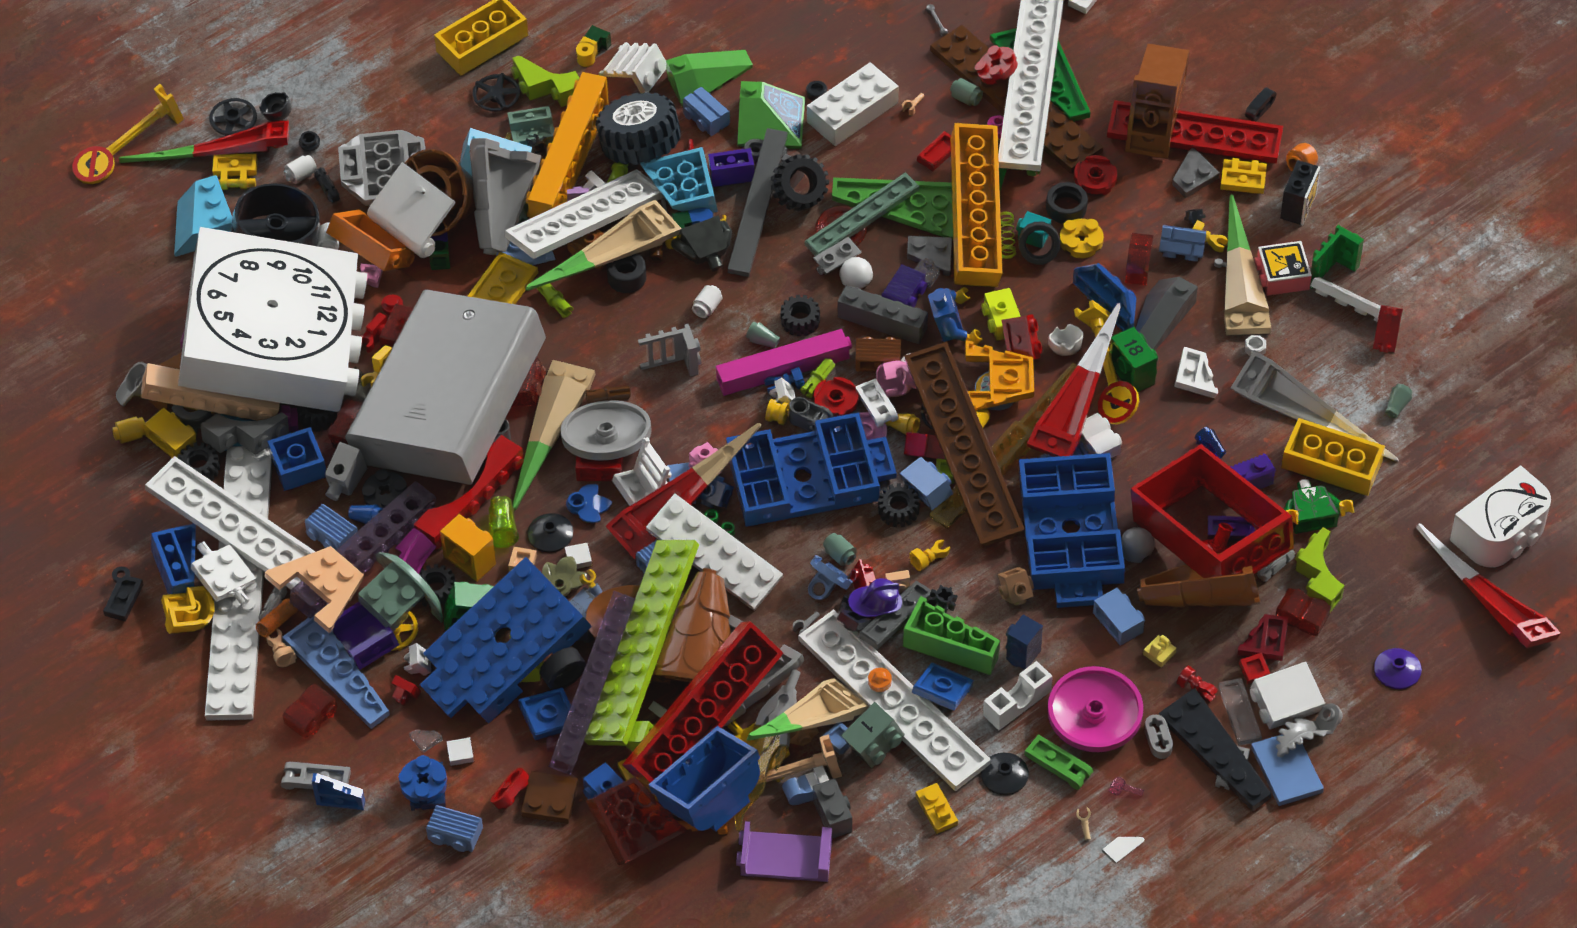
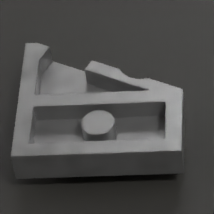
(1194, 174)

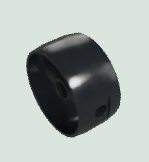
(290, 211)

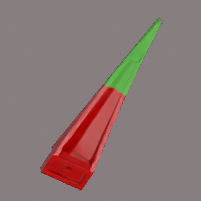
(244, 142)

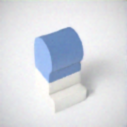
(800, 790)

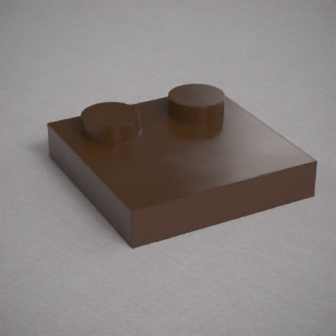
(550, 797)

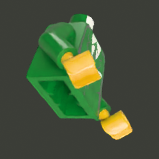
(1315, 508)

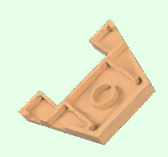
(325, 574)

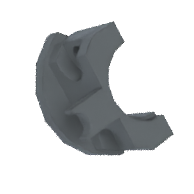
(192, 419)

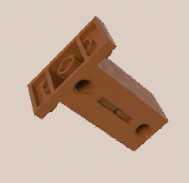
(1156, 100)

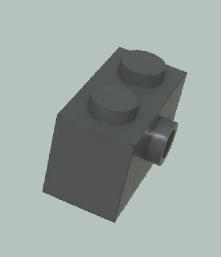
(833, 807)

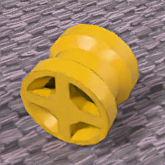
(777, 412)

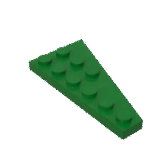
(1065, 89)

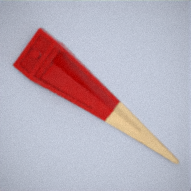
(631, 523)

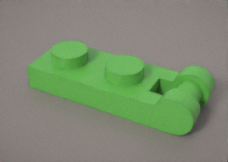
(1058, 761)

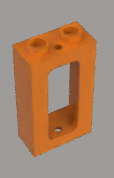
(369, 240)

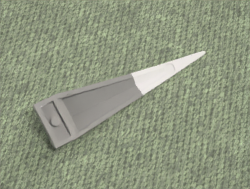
(1275, 389)

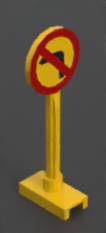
(97, 162)
(1119, 398)

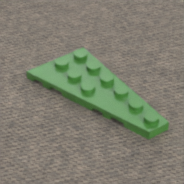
(926, 209)

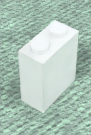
(1287, 695)

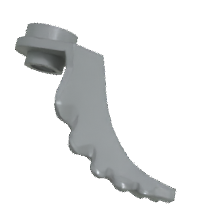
(1307, 729)

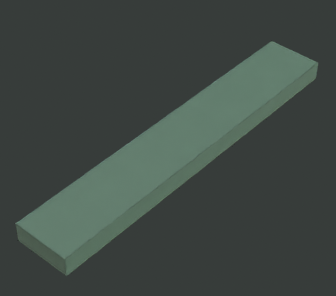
(863, 214)

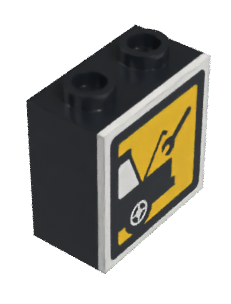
(1300, 192)

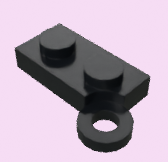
(123, 594)

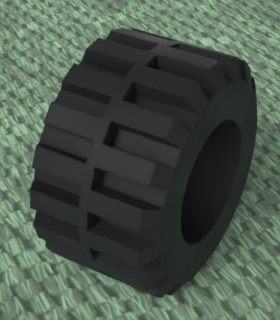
(816, 178)

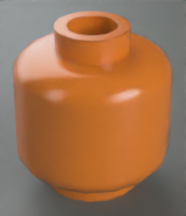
(1302, 152)

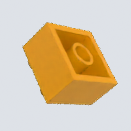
(468, 547)

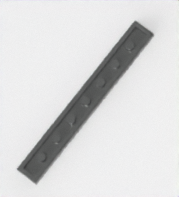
(757, 203)

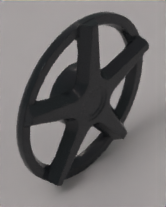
(497, 92)
(232, 116)

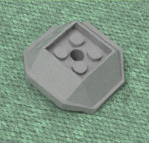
(372, 159)

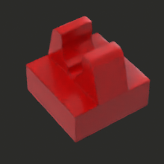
(404, 690)

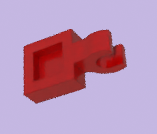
(373, 331)

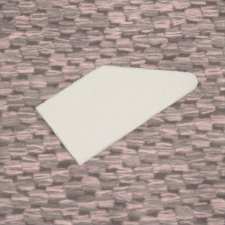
(1122, 846)

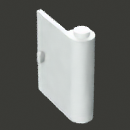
(408, 212)

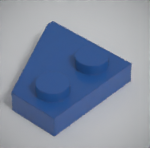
(336, 793)

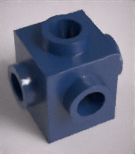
(717, 493)

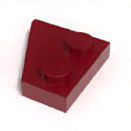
(1266, 638)

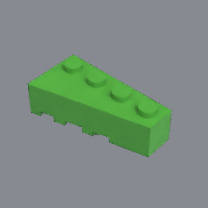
(949, 638)

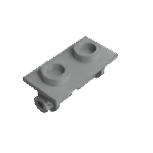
(836, 256)

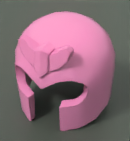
(894, 378)

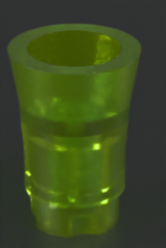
(502, 522)

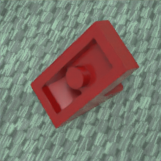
(922, 445)

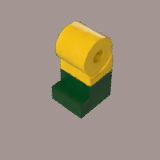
(591, 45)

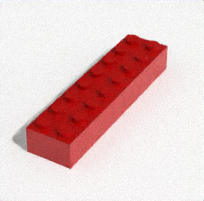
(706, 701)

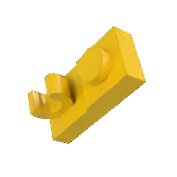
(936, 808)

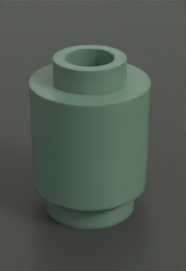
(966, 92)
(840, 549)

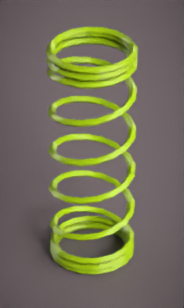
(1005, 223)

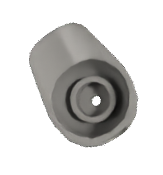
(132, 384)

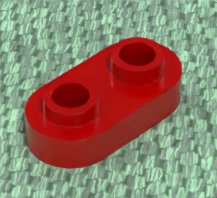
(509, 788)

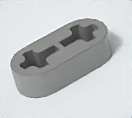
(1163, 735)

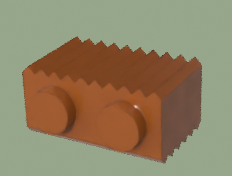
(874, 352)

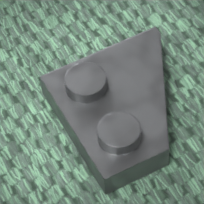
(933, 248)

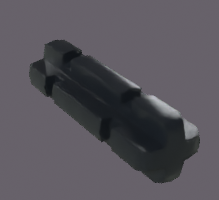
(326, 185)

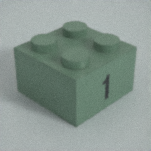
(873, 735)

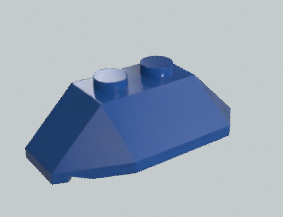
(1107, 291)

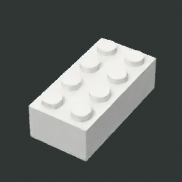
(852, 104)

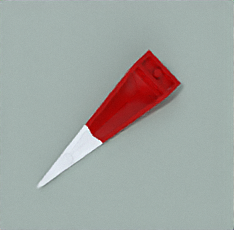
(1063, 421)
(1515, 617)

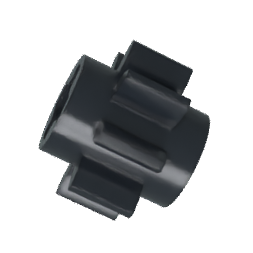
(541, 143)
(944, 598)

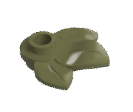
(564, 573)

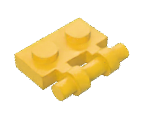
(235, 165)
(1243, 176)

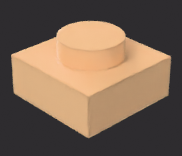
(519, 554)
(901, 578)

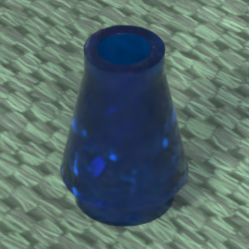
(1210, 440)

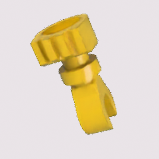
(1212, 240)
(921, 559)

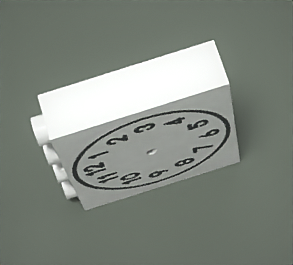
(272, 320)

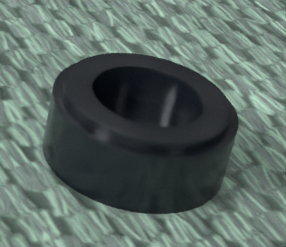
(815, 89)

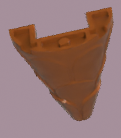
(1186, 587)
(695, 630)

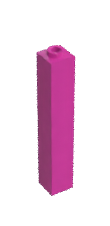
(805, 354)

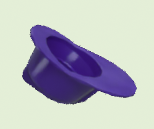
(876, 599)

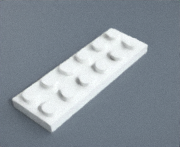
(743, 571)

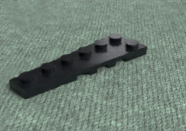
(1206, 737)

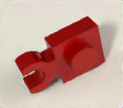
(1254, 667)

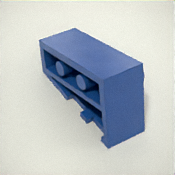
(174, 554)

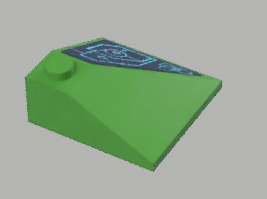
(772, 108)

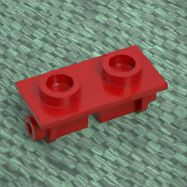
(1387, 328)
(862, 575)

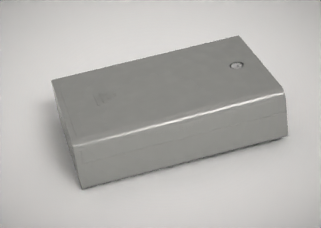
(447, 386)

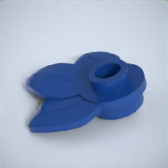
(590, 503)

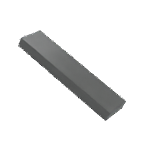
(886, 625)

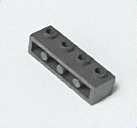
(882, 314)

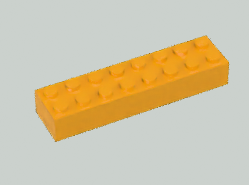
(569, 145)
(976, 205)

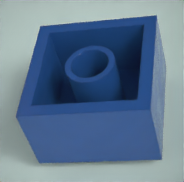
(297, 458)

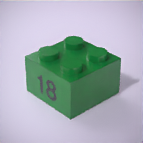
(1134, 359)

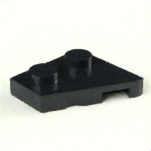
(851, 620)

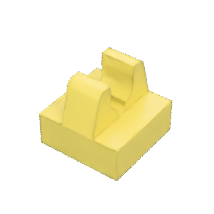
(1160, 650)

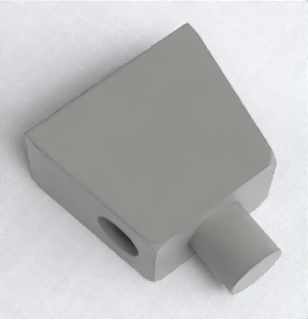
(344, 471)

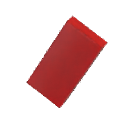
(936, 152)

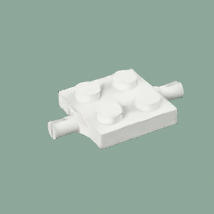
(223, 573)

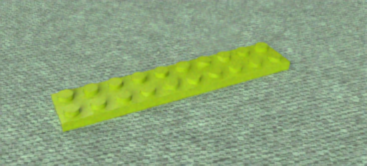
(641, 642)

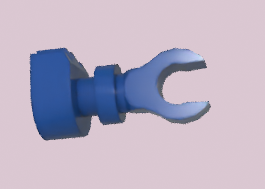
(795, 377)

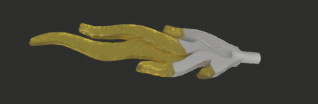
(770, 745)

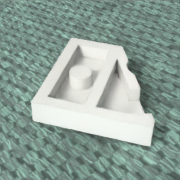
(1195, 373)

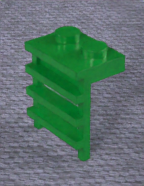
(1341, 248)

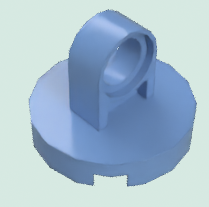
(829, 576)

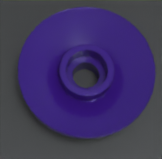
(1397, 676)

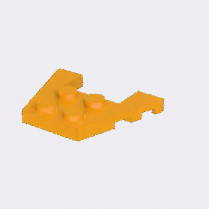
(1009, 376)

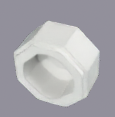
(1255, 343)

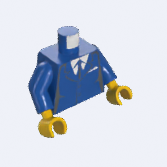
(947, 315)

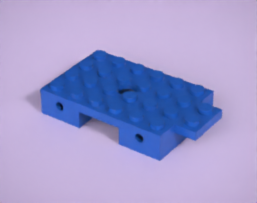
(841, 463)
(1077, 491)
(485, 672)

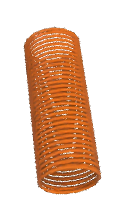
(273, 618)

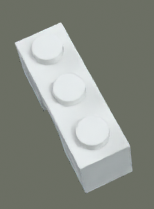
(1031, 687)

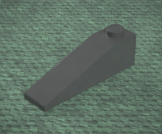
(1165, 308)

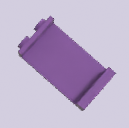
(785, 855)

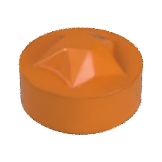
(879, 679)

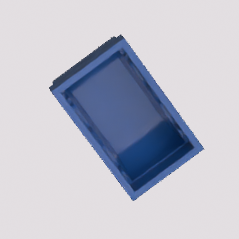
(709, 781)

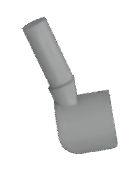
(800, 623)

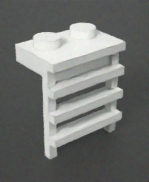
(637, 62)
(646, 477)

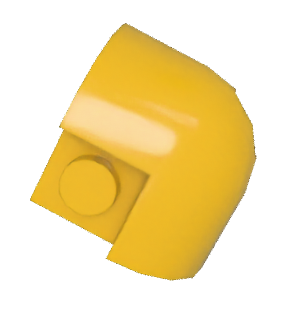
(188, 610)

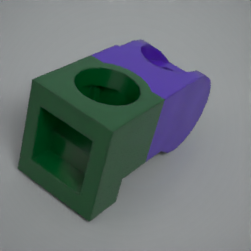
(440, 257)

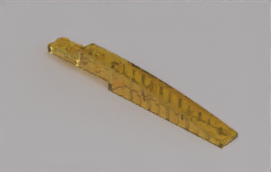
(1006, 450)

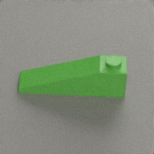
(705, 70)

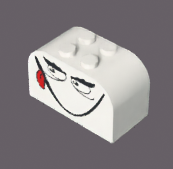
(1502, 520)

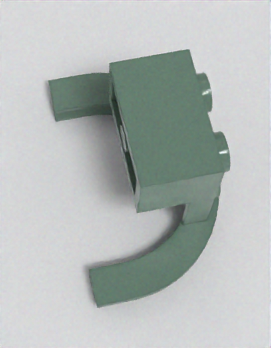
(396, 592)

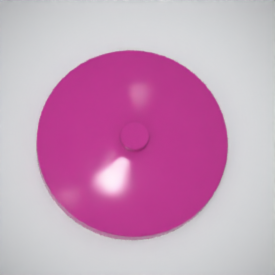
(1095, 709)

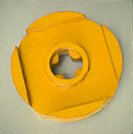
(1081, 227)

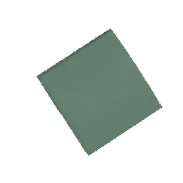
(530, 122)

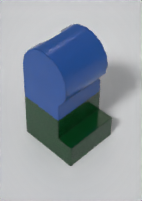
(691, 217)

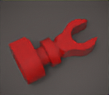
(1205, 689)

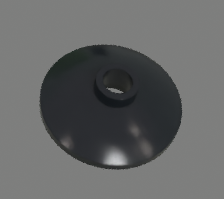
(553, 539)
(1008, 781)

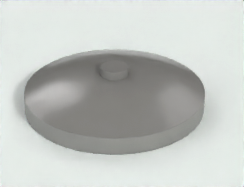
(605, 430)

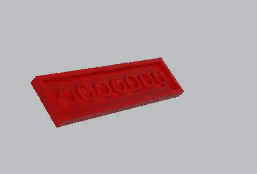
(1211, 134)

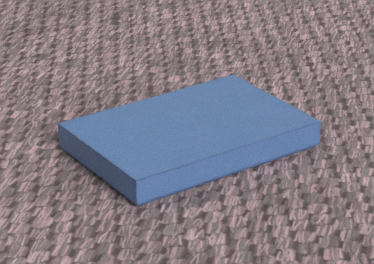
(1289, 776)

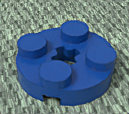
(418, 768)

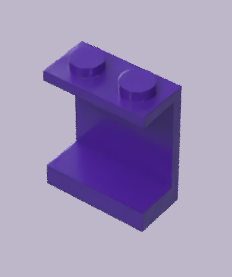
(363, 635)

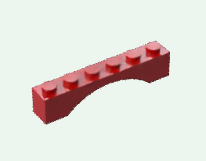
(501, 462)

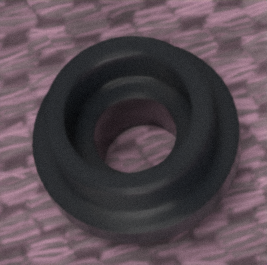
(309, 141)
(1194, 215)

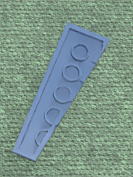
(334, 666)

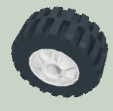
(638, 128)

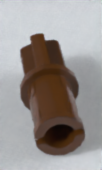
(606, 393)

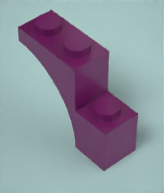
(415, 549)

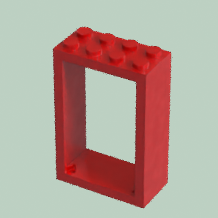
(1204, 468)

